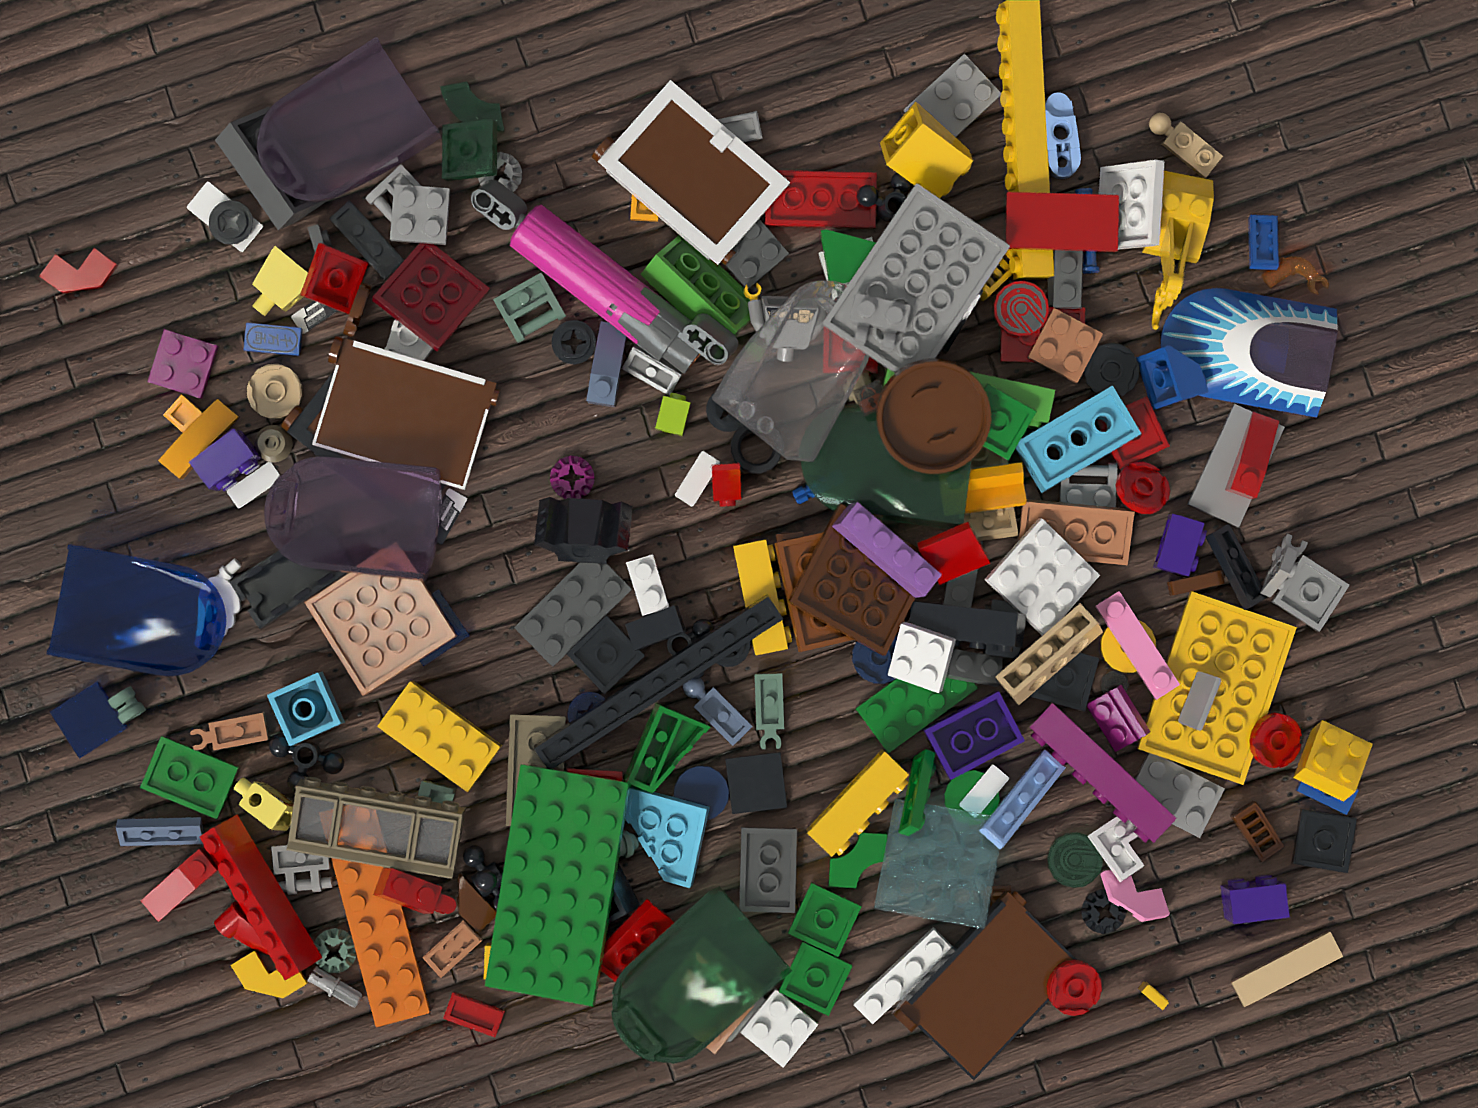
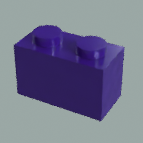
(1180, 545)

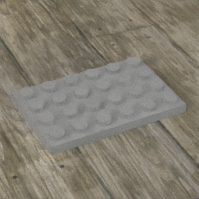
(923, 260)

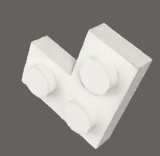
(1114, 847)

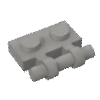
(289, 862)

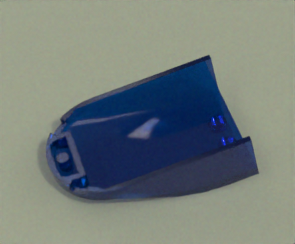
(136, 613)

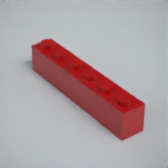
(260, 897)

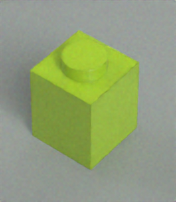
(673, 414)

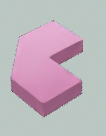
(1143, 905)

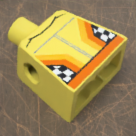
(273, 810)

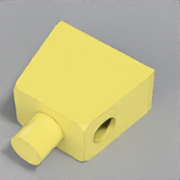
(279, 282)

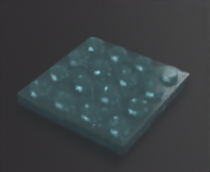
(939, 870)

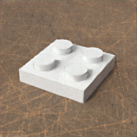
(921, 657)
(779, 1028)

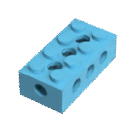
(1079, 420)

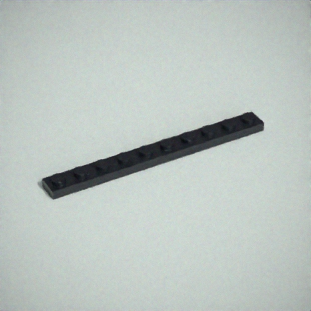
(658, 682)

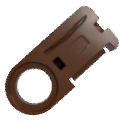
(1195, 582)

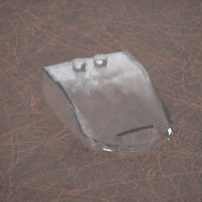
(794, 374)

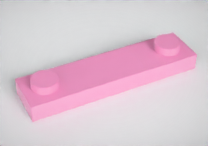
(1137, 645)

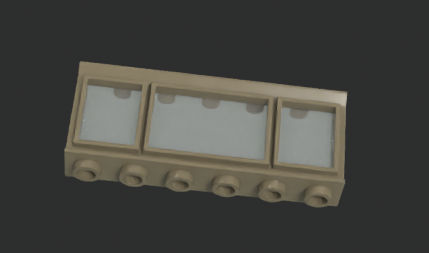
(376, 827)

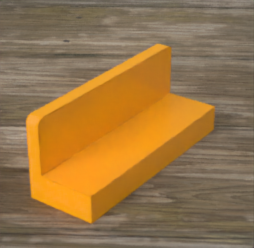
(995, 488)

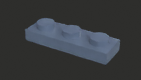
(159, 831)

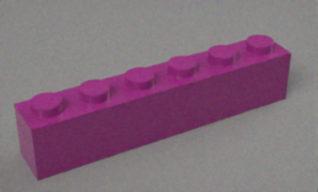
(1103, 773)

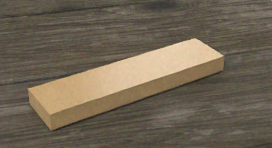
(1286, 968)

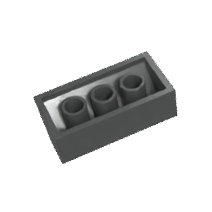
(240, 147)

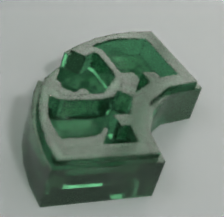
(469, 107)

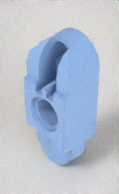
(1060, 114)

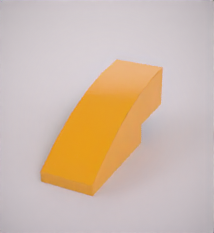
(197, 437)

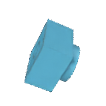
(287, 704)

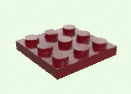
(430, 294)

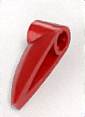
(235, 924)

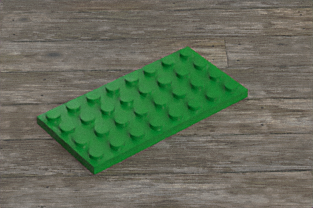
(557, 884)

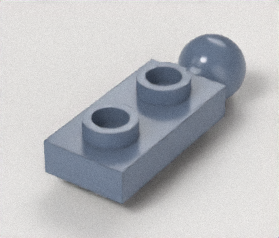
(717, 711)

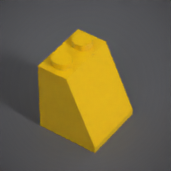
(925, 152)

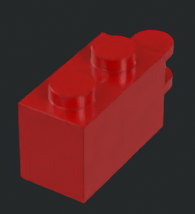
(413, 892)

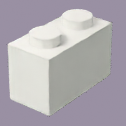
(647, 585)

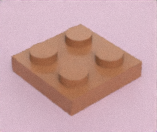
(1065, 345)

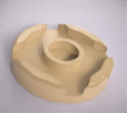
(274, 391)

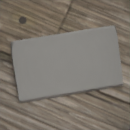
(648, 369)
(1199, 700)

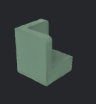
(436, 791)

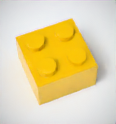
(1333, 760)

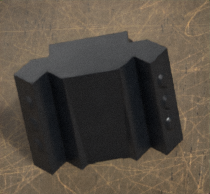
(583, 529)

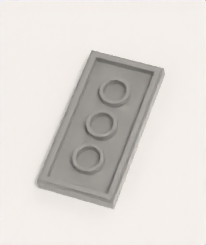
(1210, 490)

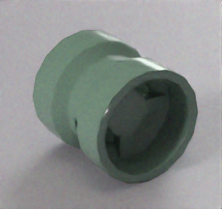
(126, 705)

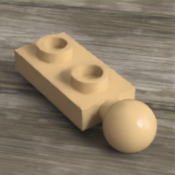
(1185, 144)

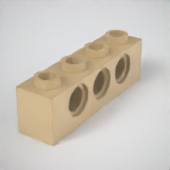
(1049, 654)

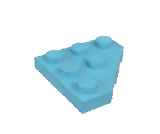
(669, 832)

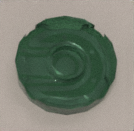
(1074, 860)

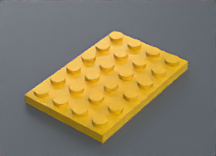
(1248, 658)

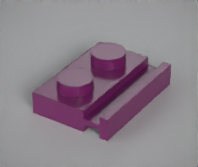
(1118, 718)

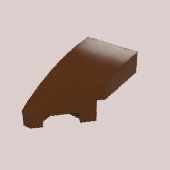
(473, 905)

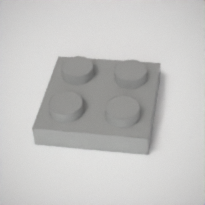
(420, 214)
(1311, 593)

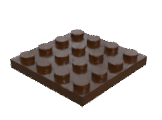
(851, 591)

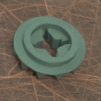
(347, 950)

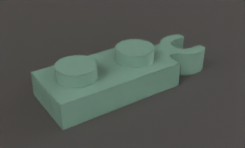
(769, 706)

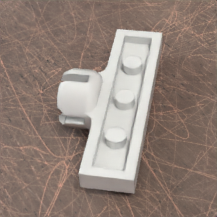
(902, 976)

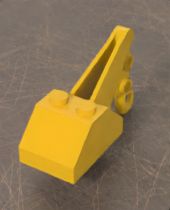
(1183, 228)

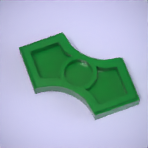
(846, 869)

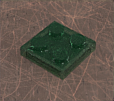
(469, 150)

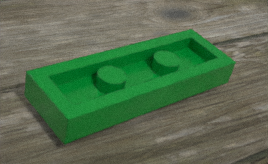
(917, 793)

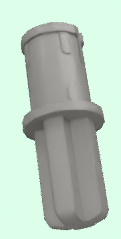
(335, 987)

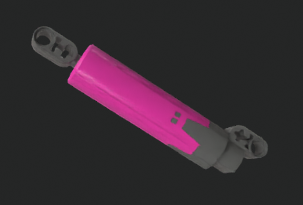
(604, 283)

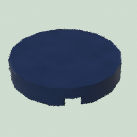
(872, 665)
(704, 787)

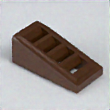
(1243, 813)

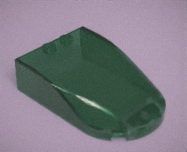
(860, 469)
(694, 981)

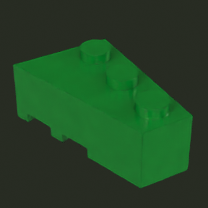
(662, 746)

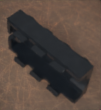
(280, 586)

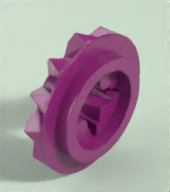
(580, 467)

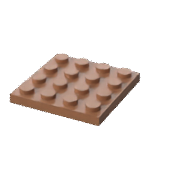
(379, 625)

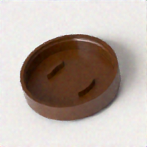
(933, 416)

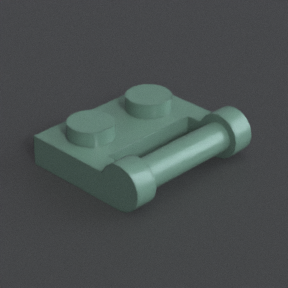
(525, 299)

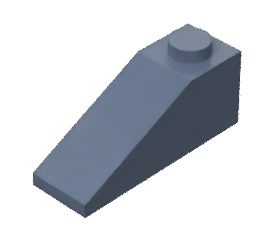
(606, 366)

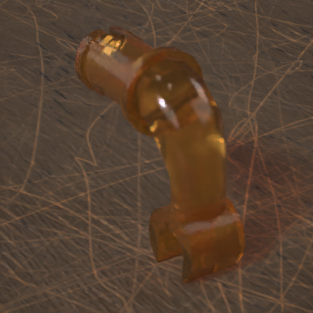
(1292, 266)

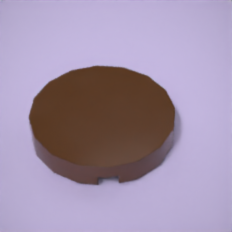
(357, 310)

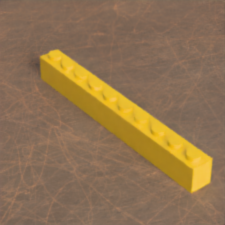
(1024, 119)

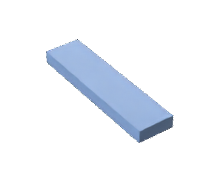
(1022, 799)

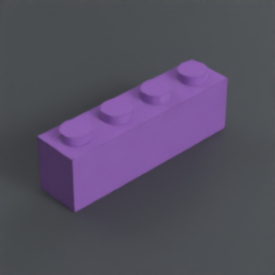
(886, 550)

